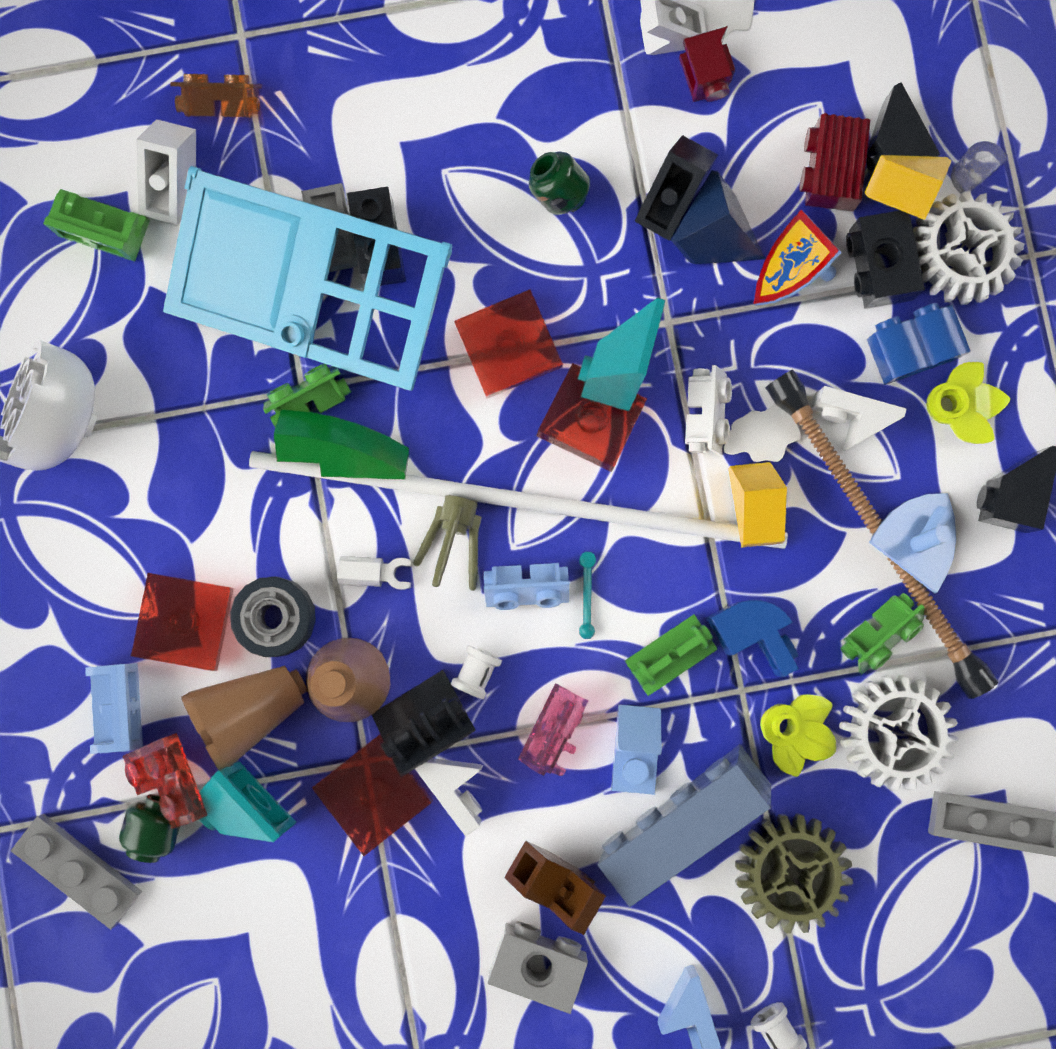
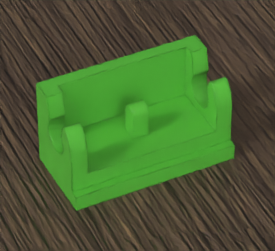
(97, 225)

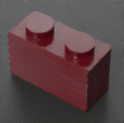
(836, 162)

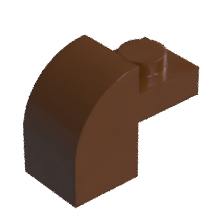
(556, 885)

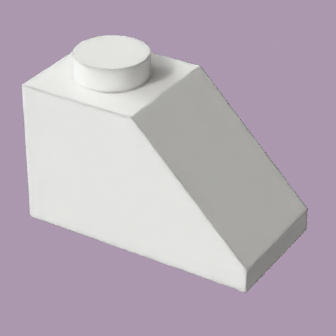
(163, 162)

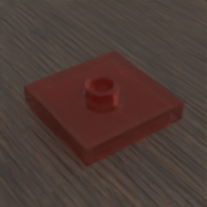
(508, 344)
(587, 426)
(182, 622)
(371, 796)

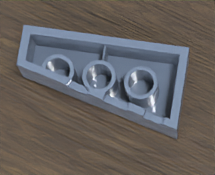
(686, 826)

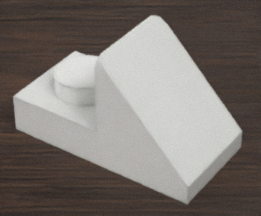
(669, 23)
(866, 414)
(444, 779)

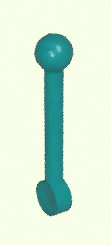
(587, 561)

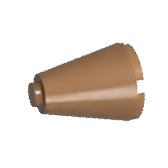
(348, 679)
(243, 711)

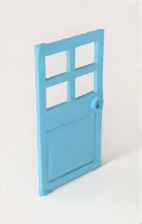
(264, 262)

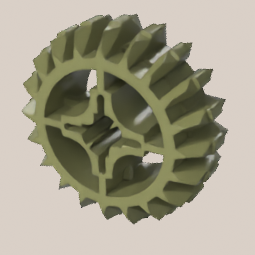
(810, 864)

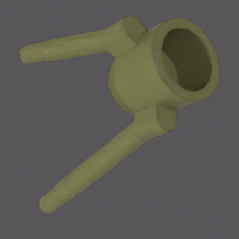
(455, 517)

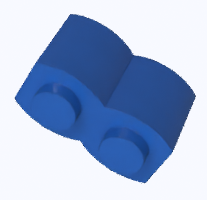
(918, 343)

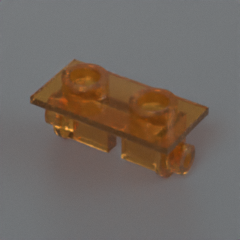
(199, 96)

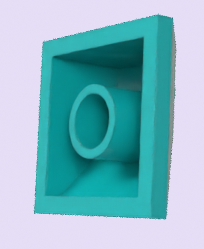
(622, 359)
(242, 806)

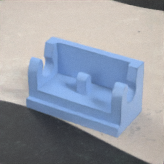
(115, 708)

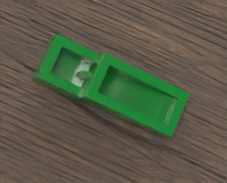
(339, 446)

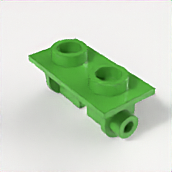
(318, 386)
(897, 623)
(671, 654)

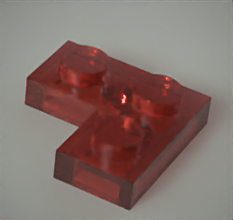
(167, 769)

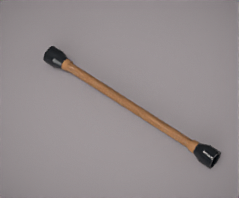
(970, 671)

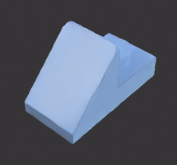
(636, 749)
(687, 1008)

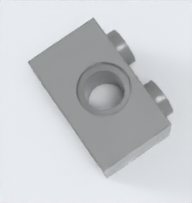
(553, 987)

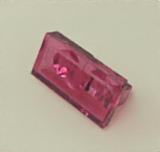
(552, 730)

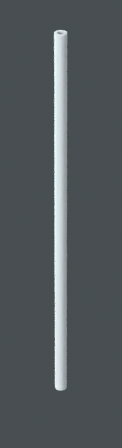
(521, 500)

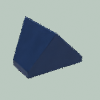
(716, 227)

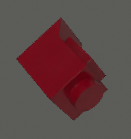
(707, 65)

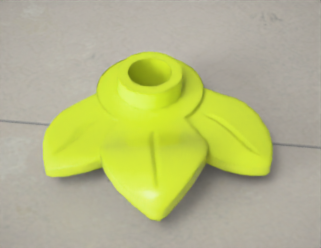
(971, 403)
(805, 733)

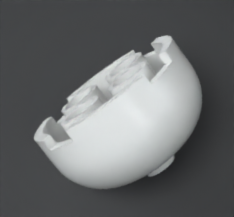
(51, 411)

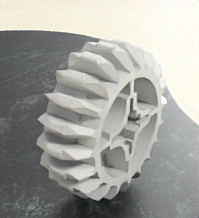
(960, 217)
(907, 719)

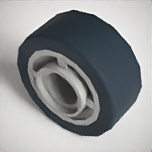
(249, 621)

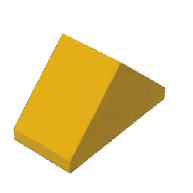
(908, 182)
(759, 503)

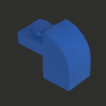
(754, 622)

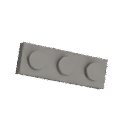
(993, 823)
(76, 871)

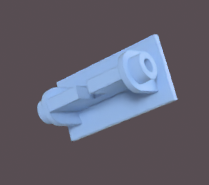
(545, 588)

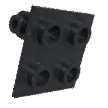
(422, 723)

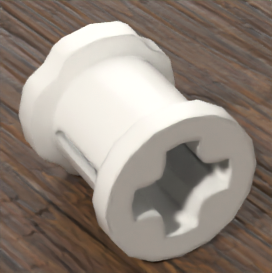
(476, 672)
(776, 1028)

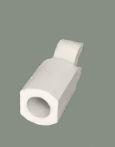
(370, 571)

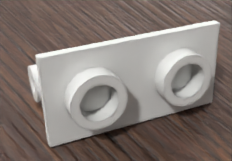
(710, 394)

